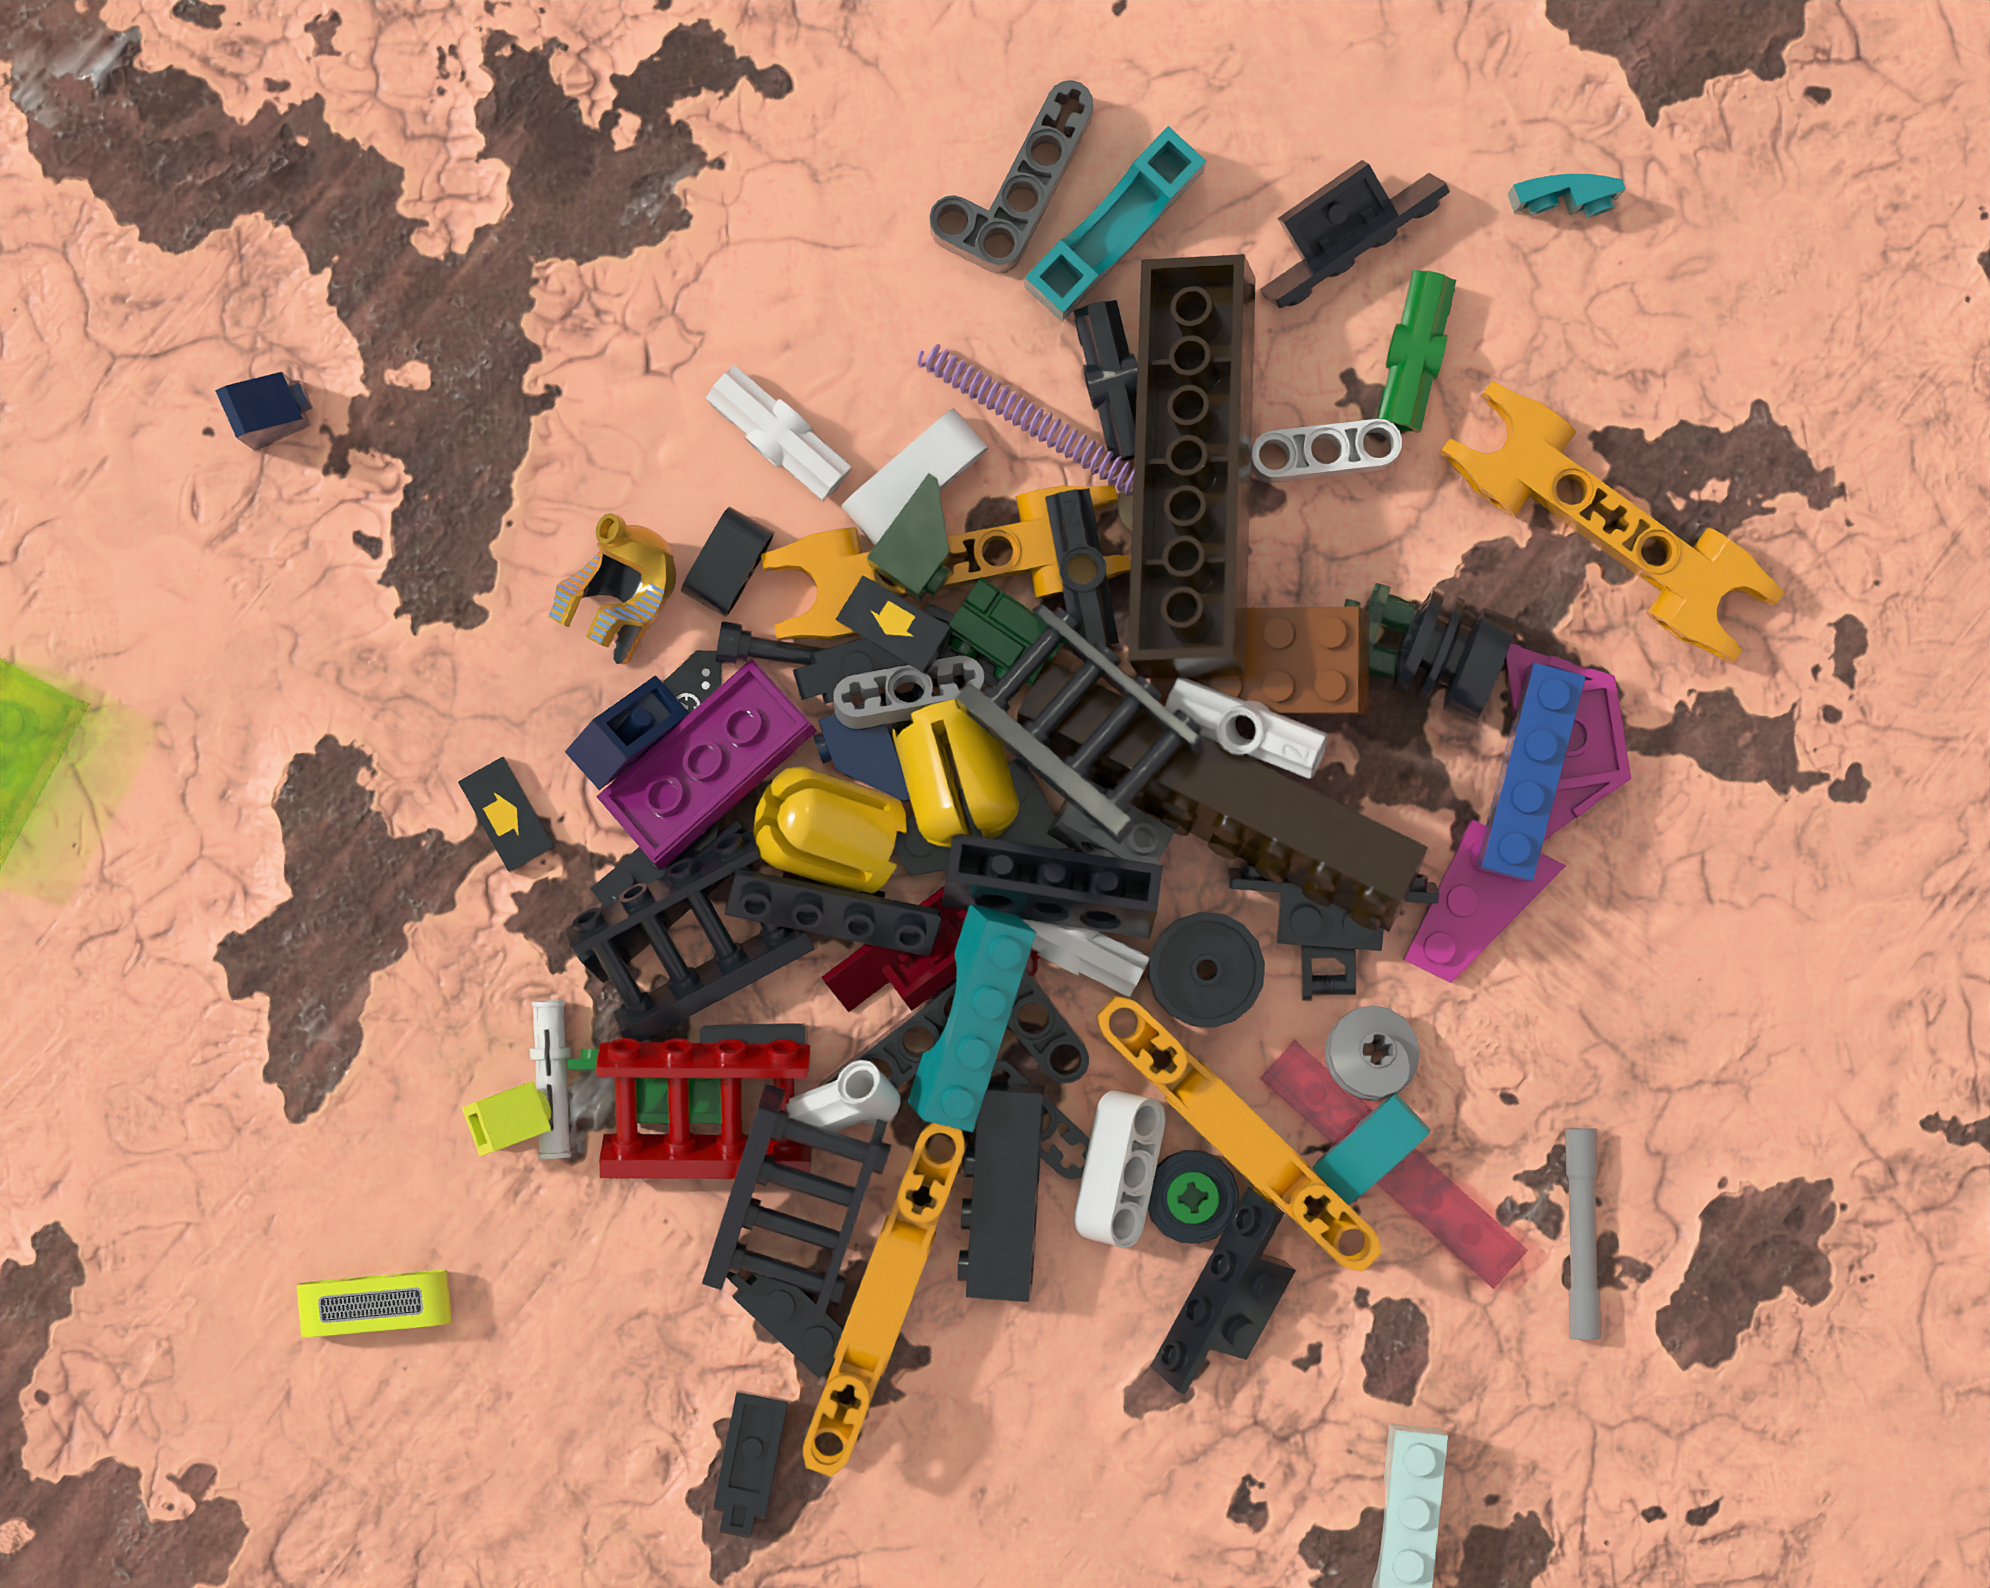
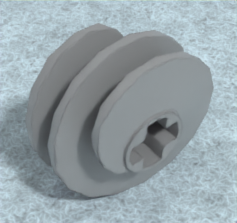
(1389, 1035)

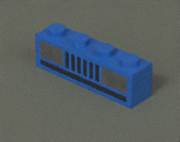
(1530, 772)

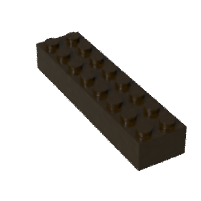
(1192, 467)
(1245, 810)

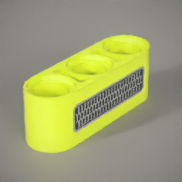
(374, 1303)

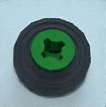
(1174, 1183)

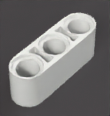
(1347, 438)
(941, 450)
(1119, 1168)

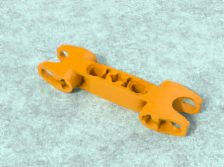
(838, 563)
(1689, 578)
(1240, 1135)
(882, 1300)

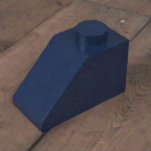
(265, 408)
(626, 732)
(863, 755)

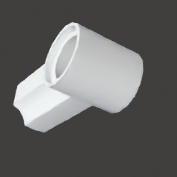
(846, 1099)

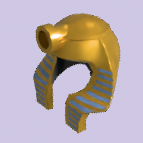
(631, 567)

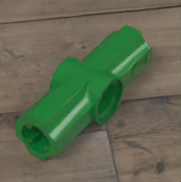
(1416, 350)

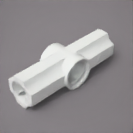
(778, 433)
(1276, 738)
(1090, 954)

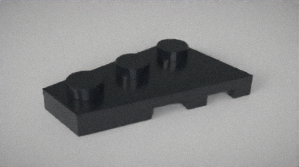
(1029, 828)

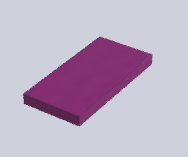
(706, 764)

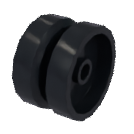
(1175, 977)

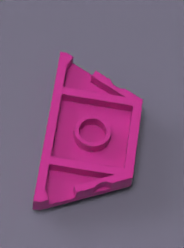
(1596, 750)

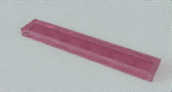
(1412, 1183)

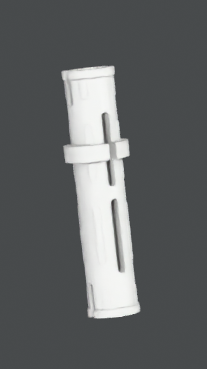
(551, 1075)

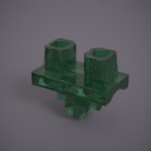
(1388, 612)

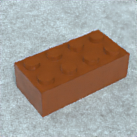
(1299, 662)

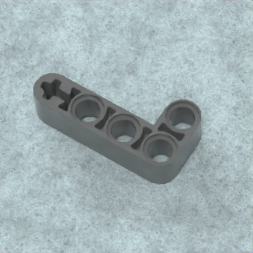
(1023, 174)

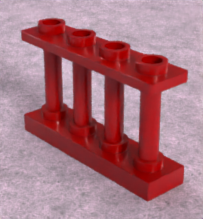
(680, 1151)

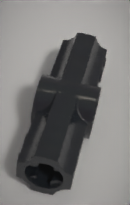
(1109, 374)
(1076, 536)

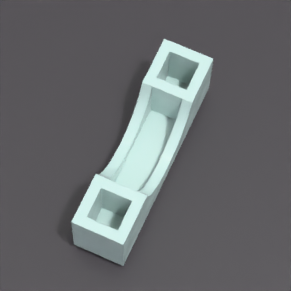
(1411, 1506)

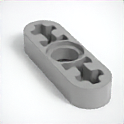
(896, 710)

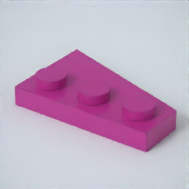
(1471, 909)

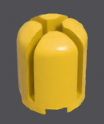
(931, 779)
(828, 829)

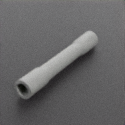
(1584, 1292)

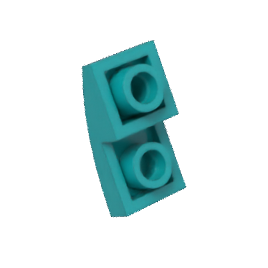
(1580, 192)
(1371, 1149)

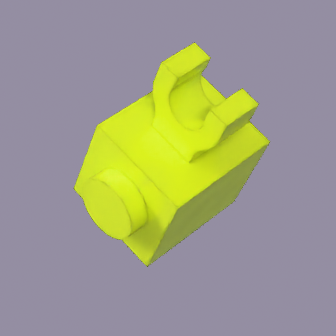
(508, 1118)

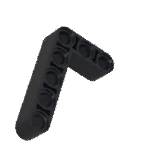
(932, 1016)

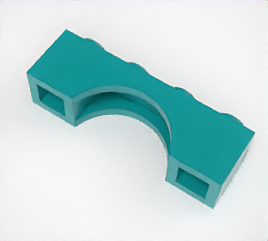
(1116, 225)
(989, 972)

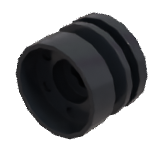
(1453, 654)

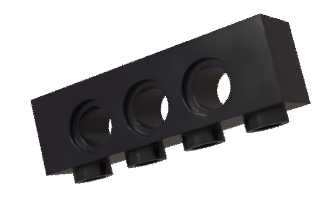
(1053, 885)

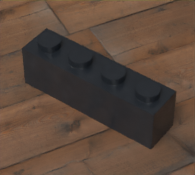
(1003, 1193)

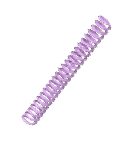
(1048, 437)

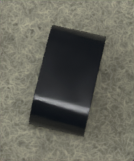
(727, 561)

